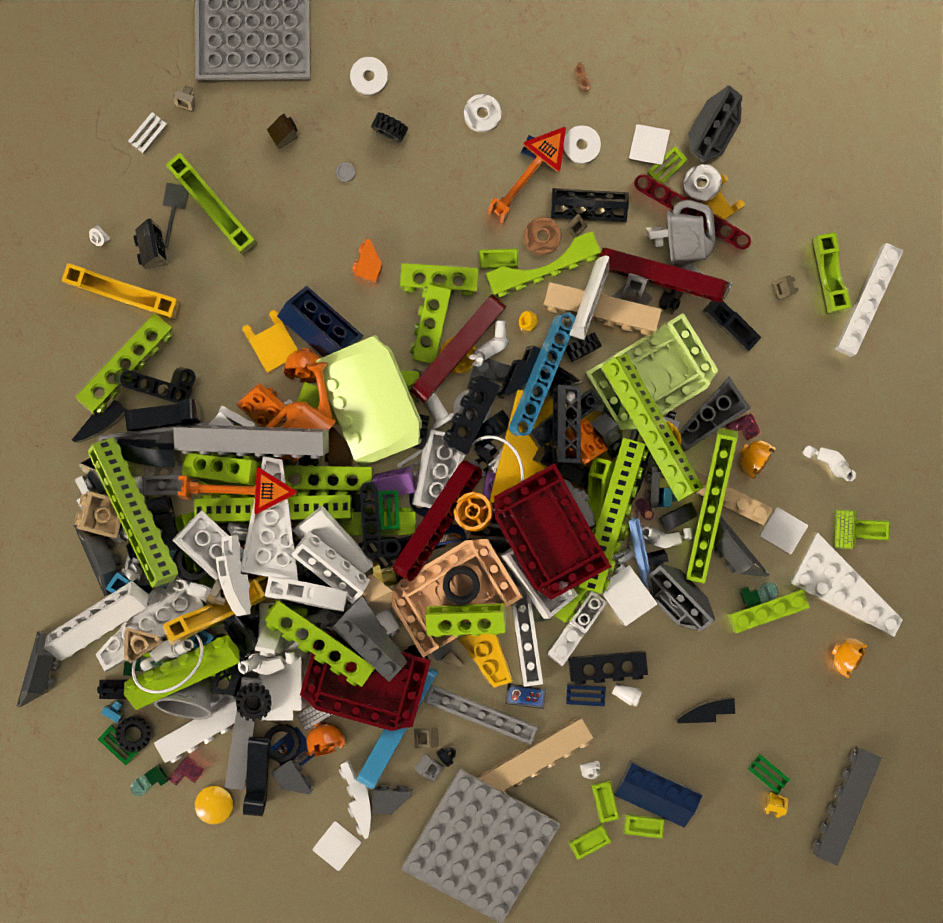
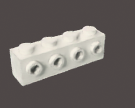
(330, 566)

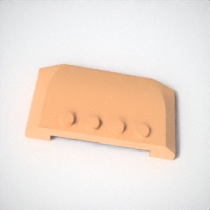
(413, 597)

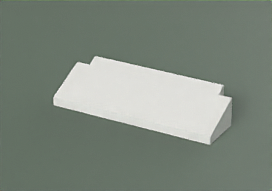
(286, 683)

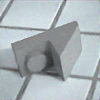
(634, 288)

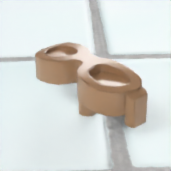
(579, 71)

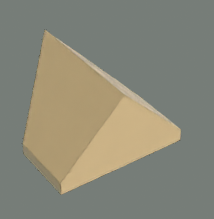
(377, 595)
(139, 643)

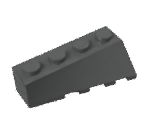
(715, 413)
(370, 639)

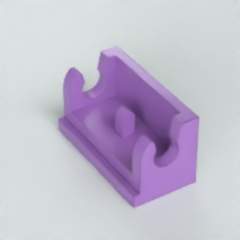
(398, 479)

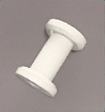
(437, 411)

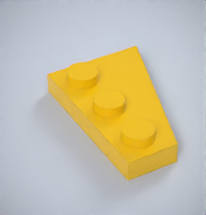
(489, 657)

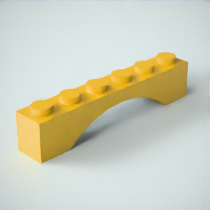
(120, 291)
(209, 615)

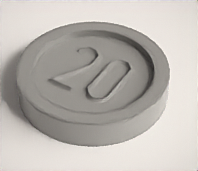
(345, 172)

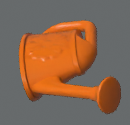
(304, 416)

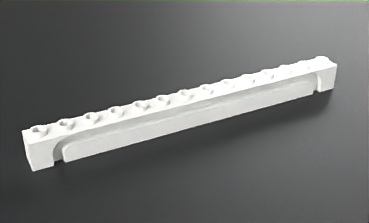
(200, 730)

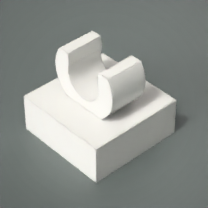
(657, 234)

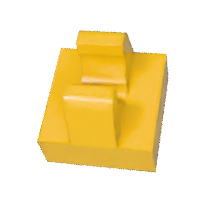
(776, 804)

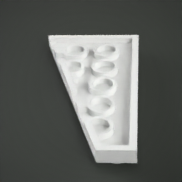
(271, 536)
(837, 583)
(161, 608)

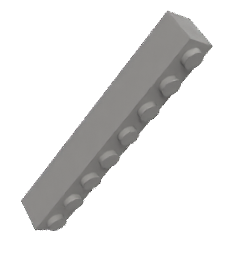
(251, 440)

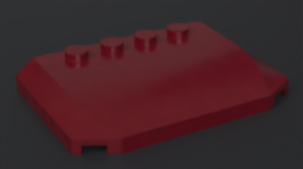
(549, 533)
(377, 702)

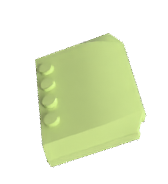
(670, 364)
(371, 400)

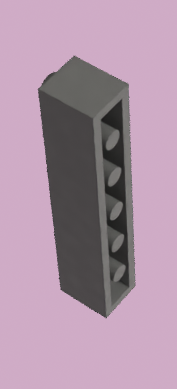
(846, 806)

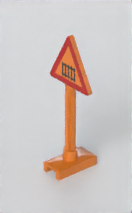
(547, 149)
(267, 490)

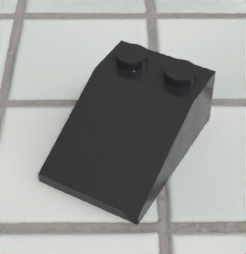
(150, 244)

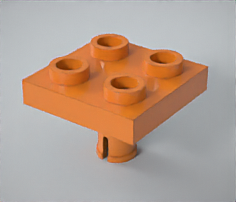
(261, 404)
(591, 443)

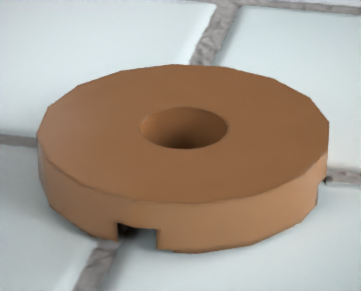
(542, 224)

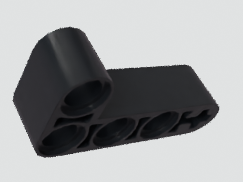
(153, 384)
(163, 416)
(163, 516)
(374, 519)
(257, 776)

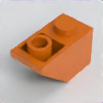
(369, 264)

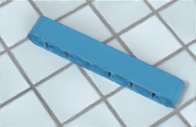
(535, 379)
(386, 746)

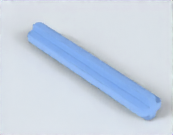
(640, 550)

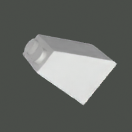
(628, 595)

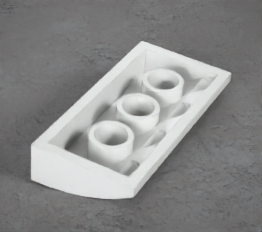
(590, 298)
(435, 469)
(333, 535)
(203, 543)
(543, 604)

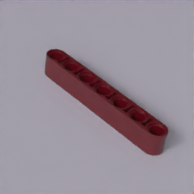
(666, 201)
(666, 275)
(457, 348)
(436, 521)

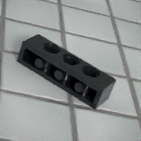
(488, 391)
(638, 669)

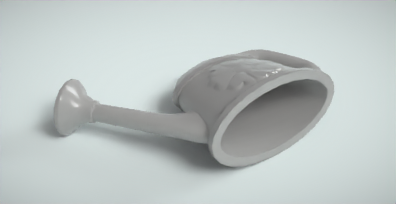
(688, 237)
(195, 700)

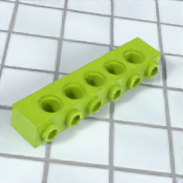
(153, 325)
(323, 472)
(280, 610)

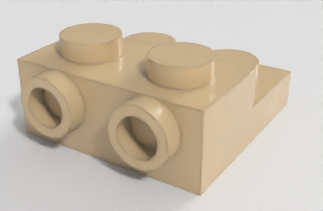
(97, 515)

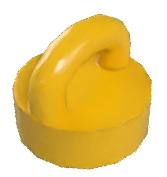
(528, 321)

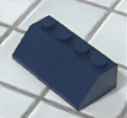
(318, 323)
(658, 794)

